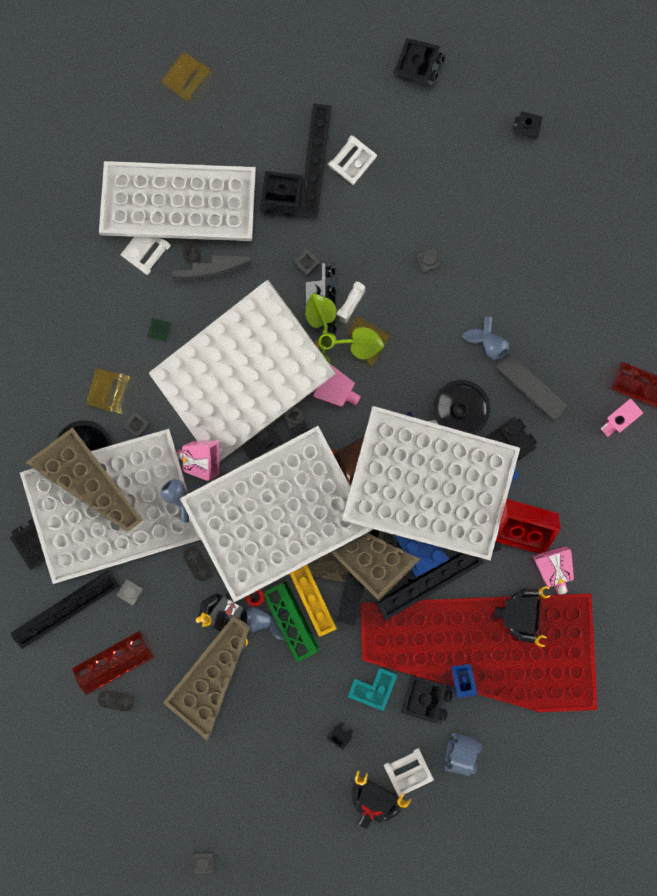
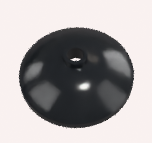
(470, 399)
(91, 433)

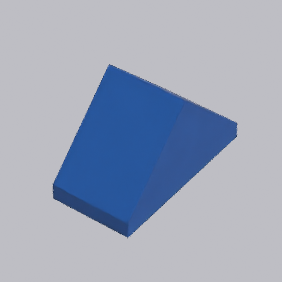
(463, 681)

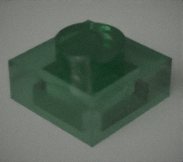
(159, 329)

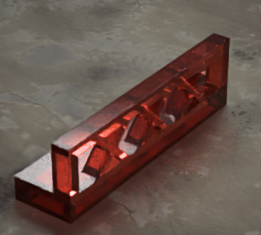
(634, 385)
(114, 665)

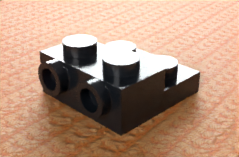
(420, 61)
(281, 193)
(513, 434)
(28, 544)
(427, 700)

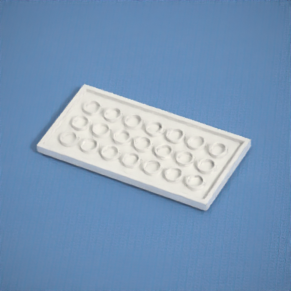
(177, 201)

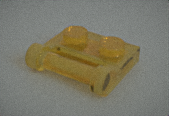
(180, 74)
(101, 389)

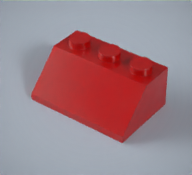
(528, 527)

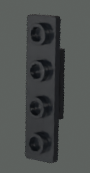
(325, 288)

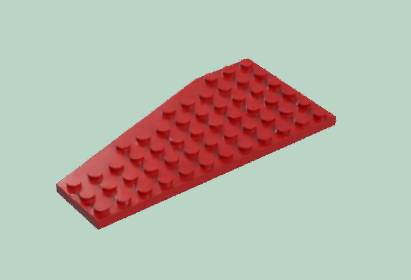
(463, 631)

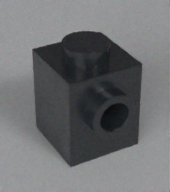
(528, 125)

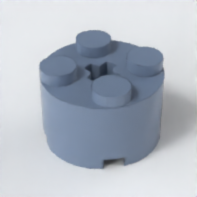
(462, 754)

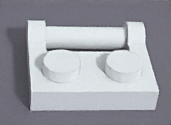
(356, 164)
(140, 247)
(351, 303)
(411, 778)

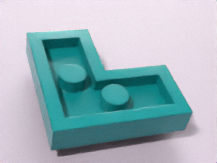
(376, 694)

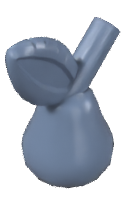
(494, 345)
(172, 492)
(259, 619)

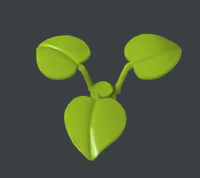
(321, 311)

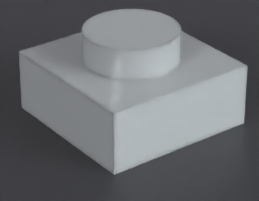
(130, 592)

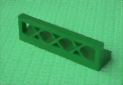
(297, 617)

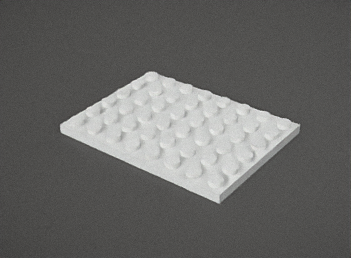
(242, 371)
(431, 483)
(273, 514)
(84, 541)

